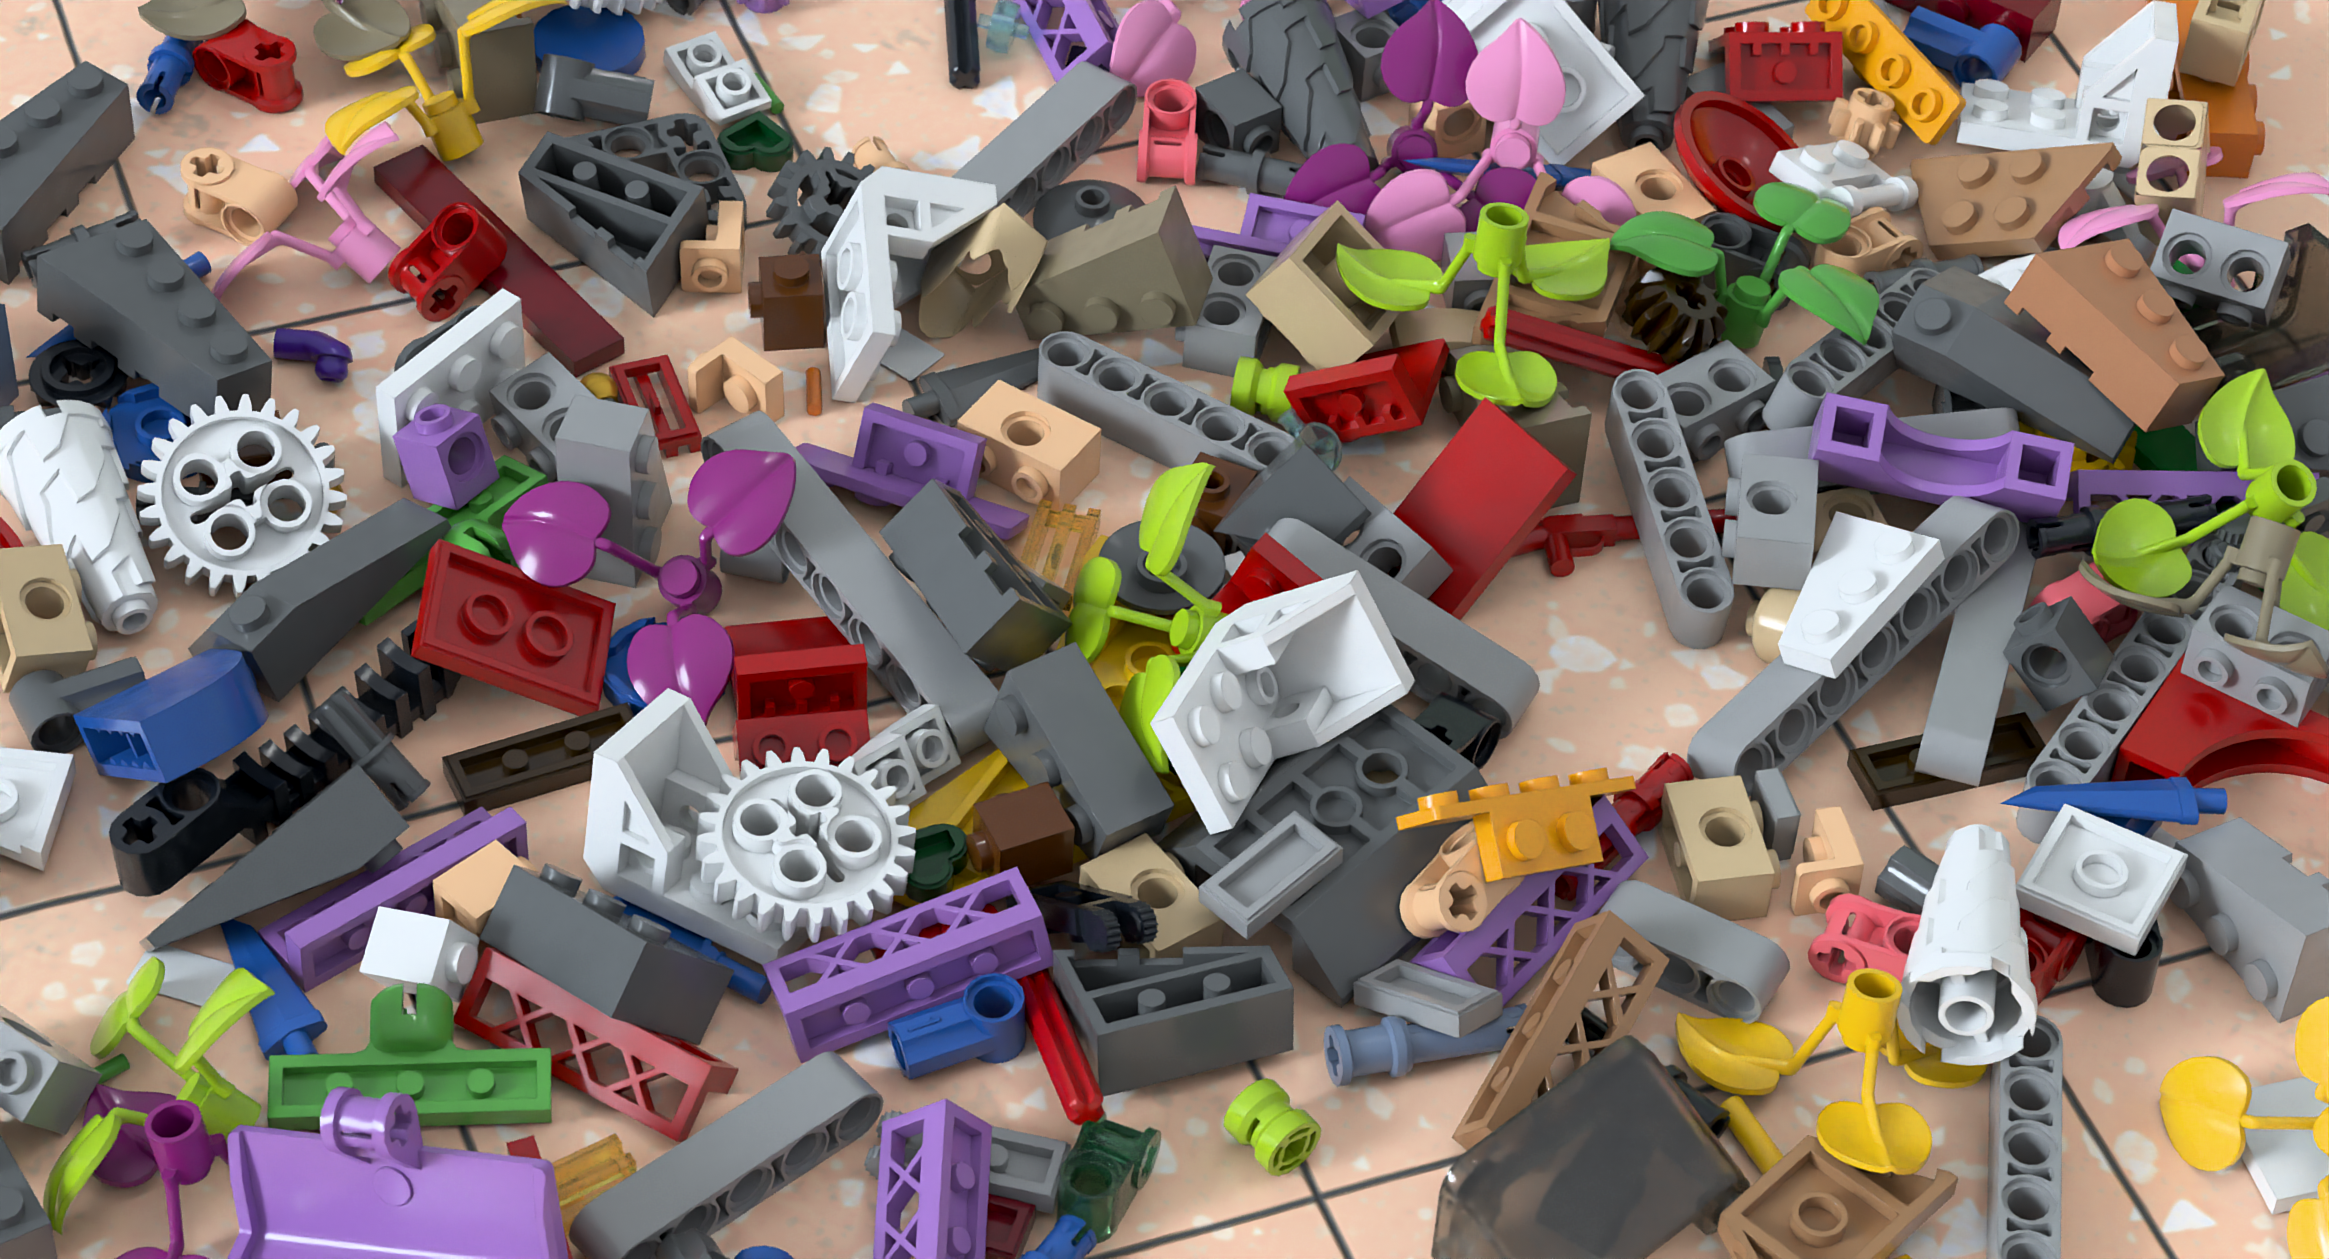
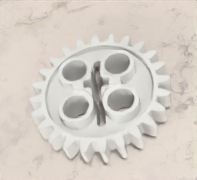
(213, 449)
(814, 829)

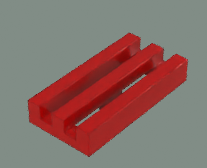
(668, 439)

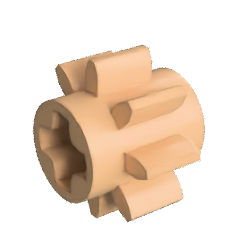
(1866, 120)

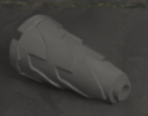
(1657, 50)
(1301, 64)

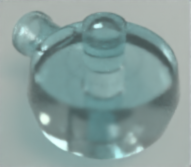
(1003, 26)
(1316, 435)

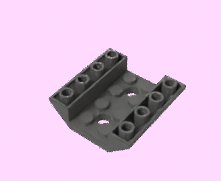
(1353, 914)

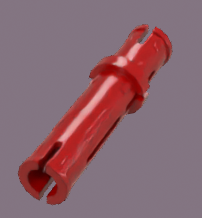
(1637, 809)

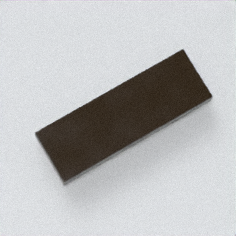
(531, 761)
(1889, 775)

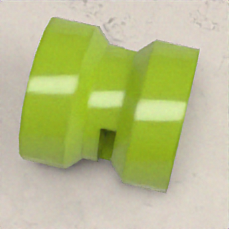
(1261, 388)
(1272, 1127)

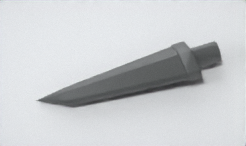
(956, 390)

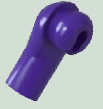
(315, 346)

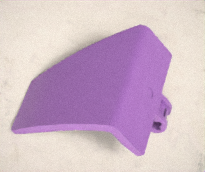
(385, 1192)

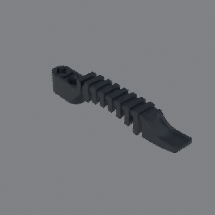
(198, 813)

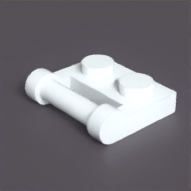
(1846, 175)

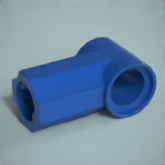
(1963, 49)
(980, 1025)

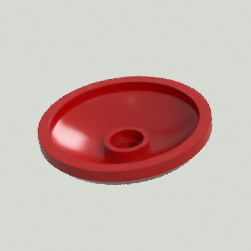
(1729, 151)

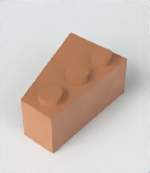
(2123, 327)

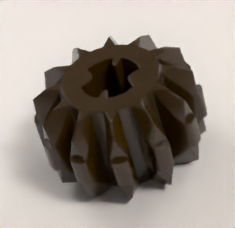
(1674, 315)

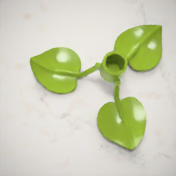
(1556, 270)
(2239, 430)
(1162, 534)
(218, 1099)

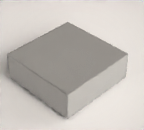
(1778, 810)

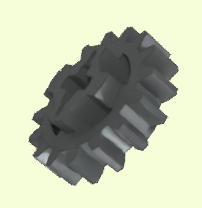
(826, 191)

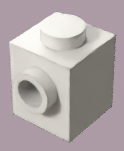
(420, 950)

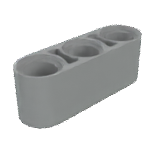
(1709, 956)

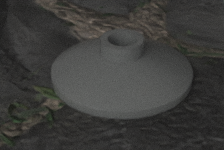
(1080, 204)
(1199, 565)

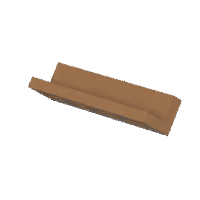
(1556, 1014)

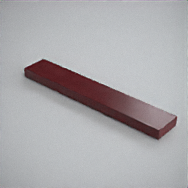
(550, 306)

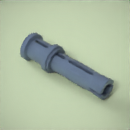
(1398, 1045)

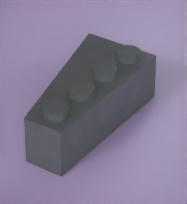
(52, 152)
(154, 316)

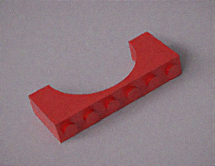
(2214, 737)

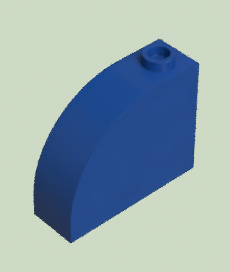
(175, 718)

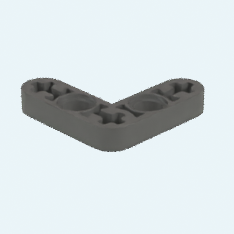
(665, 151)

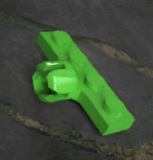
(474, 527)
(417, 1059)

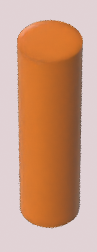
(813, 391)

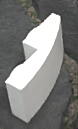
(714, 80)
(909, 753)

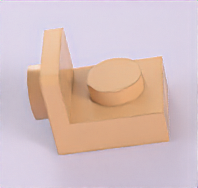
(718, 261)
(739, 376)
(1830, 864)

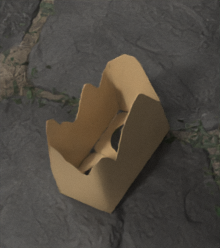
(2170, 119)
(946, 290)

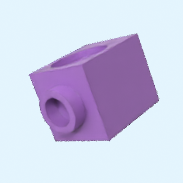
(446, 456)

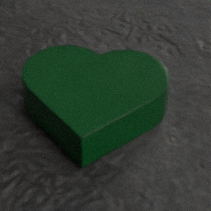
(756, 144)
(938, 858)

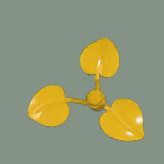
(446, 117)
(2206, 1117)
(1864, 1135)

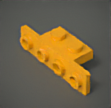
(1892, 65)
(1531, 830)

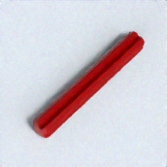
(1572, 345)
(1061, 1049)

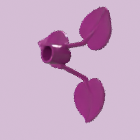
(1425, 63)
(743, 505)
(171, 1140)

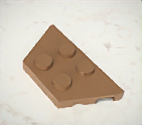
(2005, 198)
(1558, 220)
(1829, 1209)

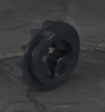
(51, 368)

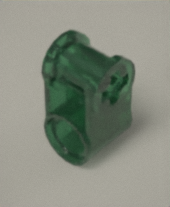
(1105, 1174)

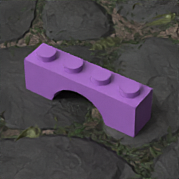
(1875, 451)

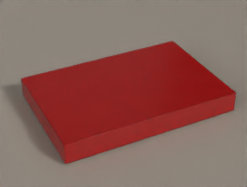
(1482, 501)
(512, 630)

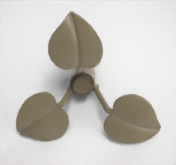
(345, 33)
(2262, 563)

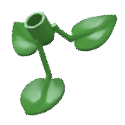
(1825, 290)

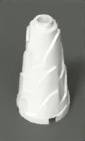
(73, 493)
(1970, 957)

